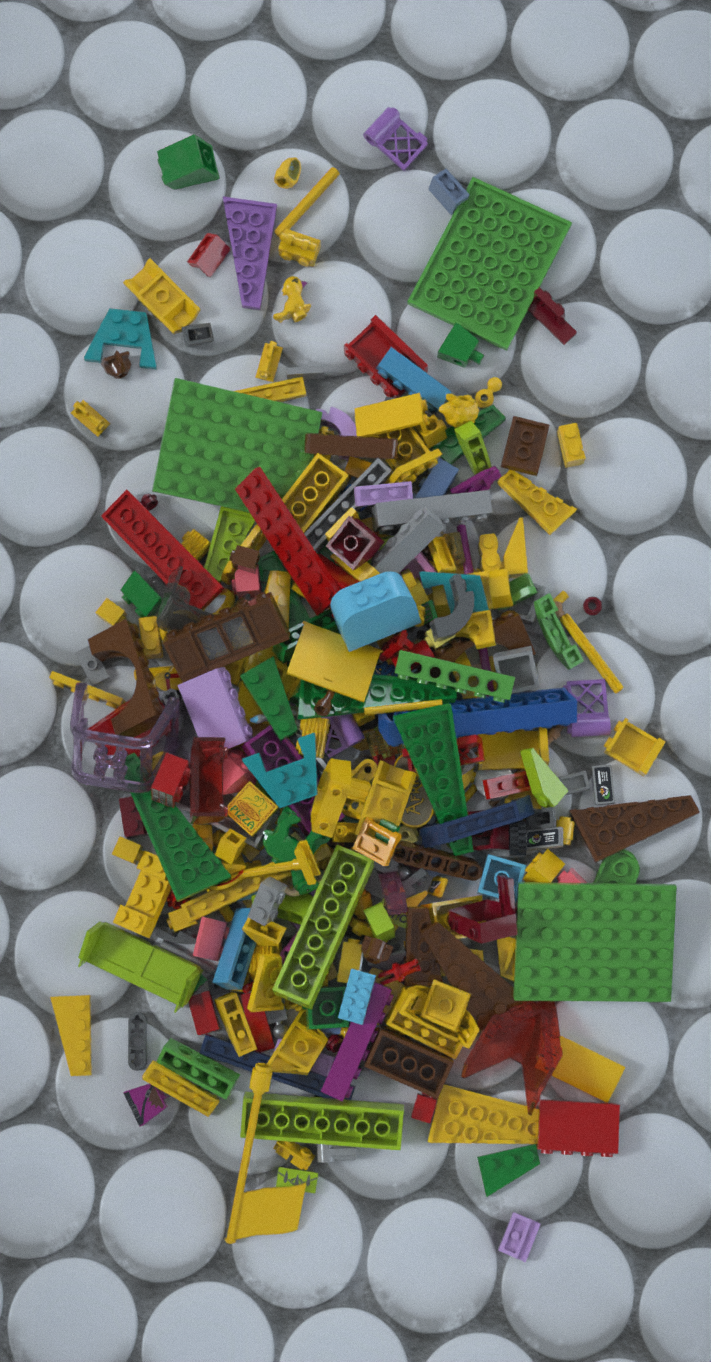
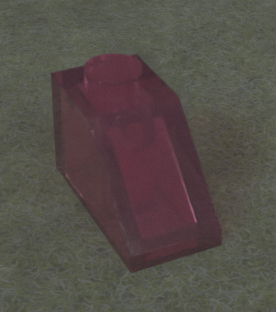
(393, 893)

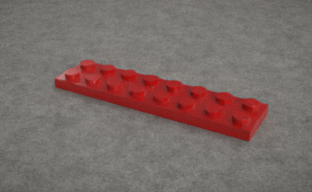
(288, 540)
(160, 549)

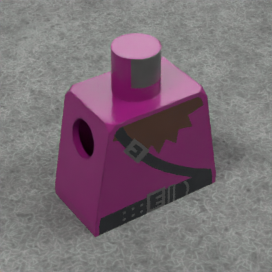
(146, 1102)

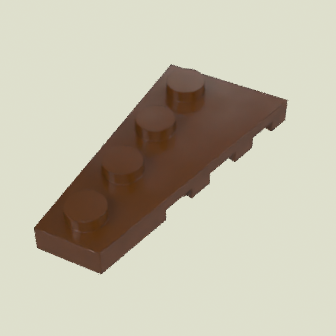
(417, 948)

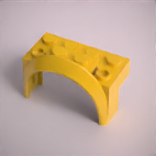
(444, 1040)

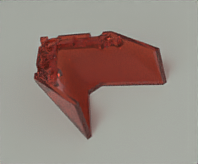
(526, 1035)

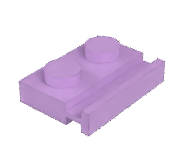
(519, 1237)

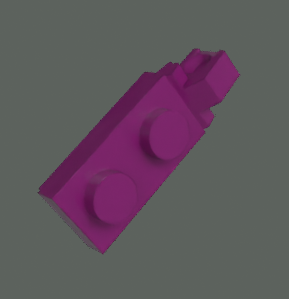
(478, 482)

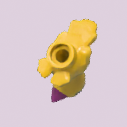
(294, 306)

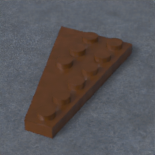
(619, 826)
(471, 974)

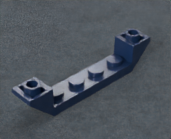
(477, 822)

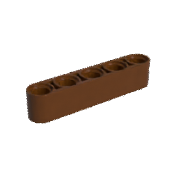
(351, 446)
(442, 865)

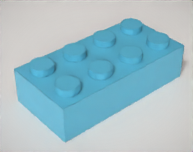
(357, 996)

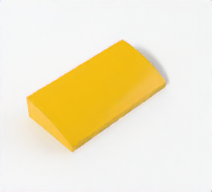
(588, 1070)

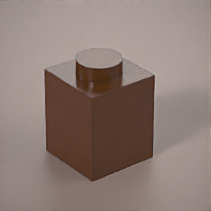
(245, 559)

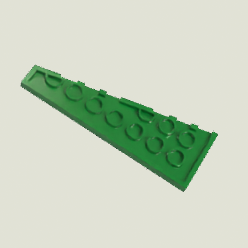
(382, 691)
(434, 753)
(181, 851)

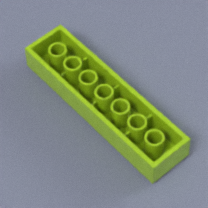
(323, 927)
(326, 1121)

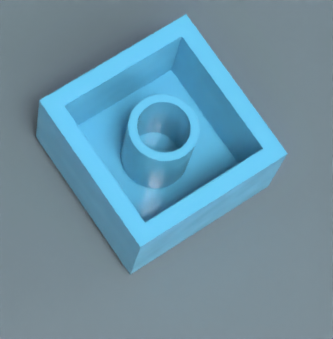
(498, 866)

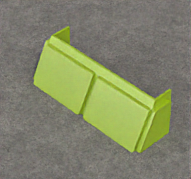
(140, 963)

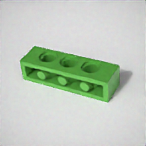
(198, 1068)

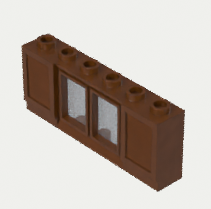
(226, 636)

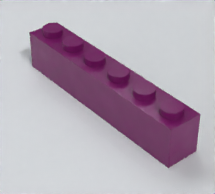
(354, 1045)

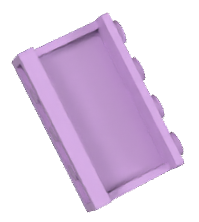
(216, 707)

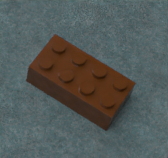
(408, 1062)

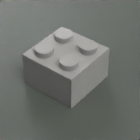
(518, 664)

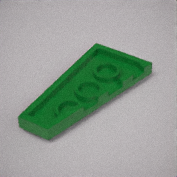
(486, 422)

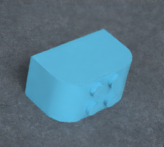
(374, 609)

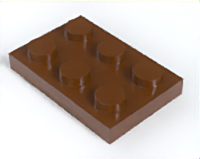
(525, 446)

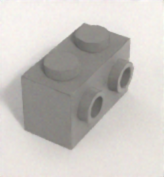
(267, 901)

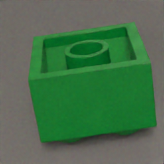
(141, 596)

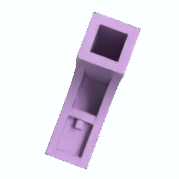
(340, 422)

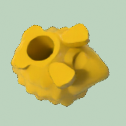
(459, 410)

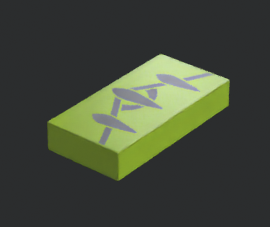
(291, 1177)

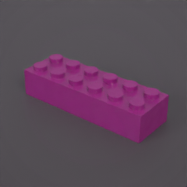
(277, 754)

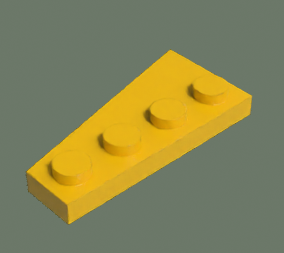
(74, 1026)

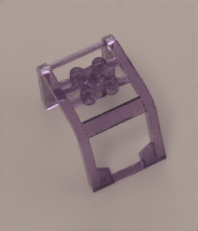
(80, 734)

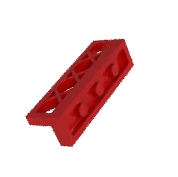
(463, 743)

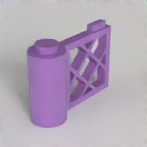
(385, 127)
(590, 723)
(346, 731)

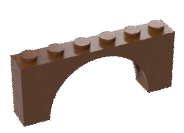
(508, 632)
(144, 706)

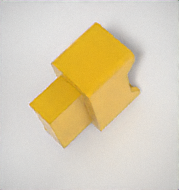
(415, 587)

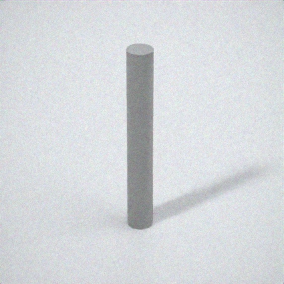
(175, 950)

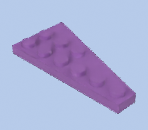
(251, 236)

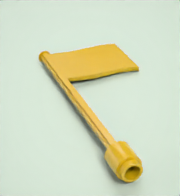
(264, 1209)

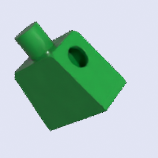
(460, 347)

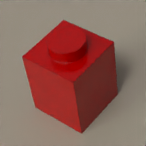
(423, 1108)

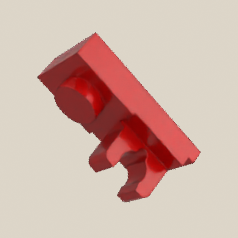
(394, 645)

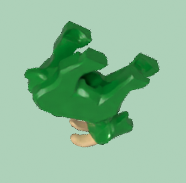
(282, 847)

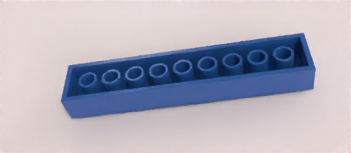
(488, 716)

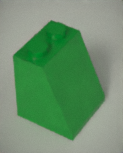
(187, 163)

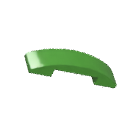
(554, 633)

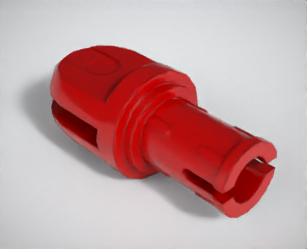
(399, 971)

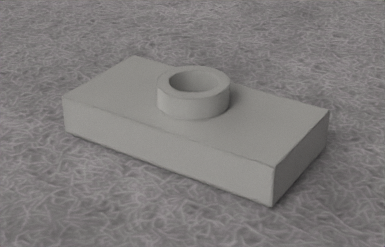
(92, 666)

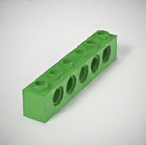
(504, 682)

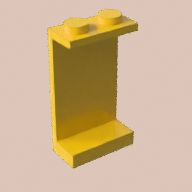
(391, 415)
(504, 748)

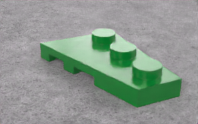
(506, 1166)

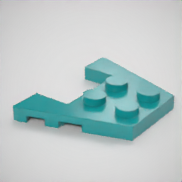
(127, 330)
(473, 584)
(292, 781)

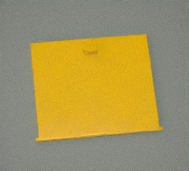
(326, 662)

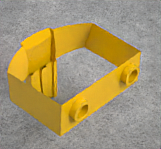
(333, 790)

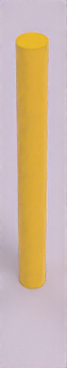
(401, 707)

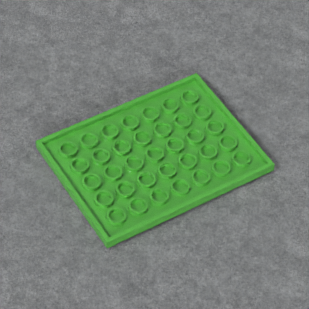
(489, 263)
(222, 436)
(594, 942)

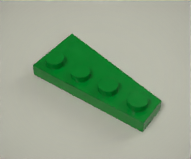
(269, 694)

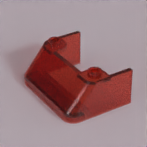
(207, 780)

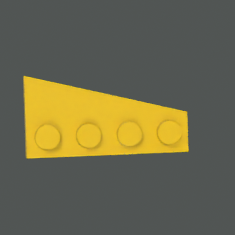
(540, 505)

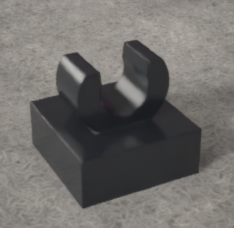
(215, 989)

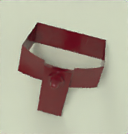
(499, 915)

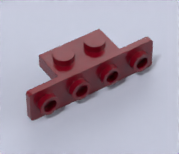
(551, 316)

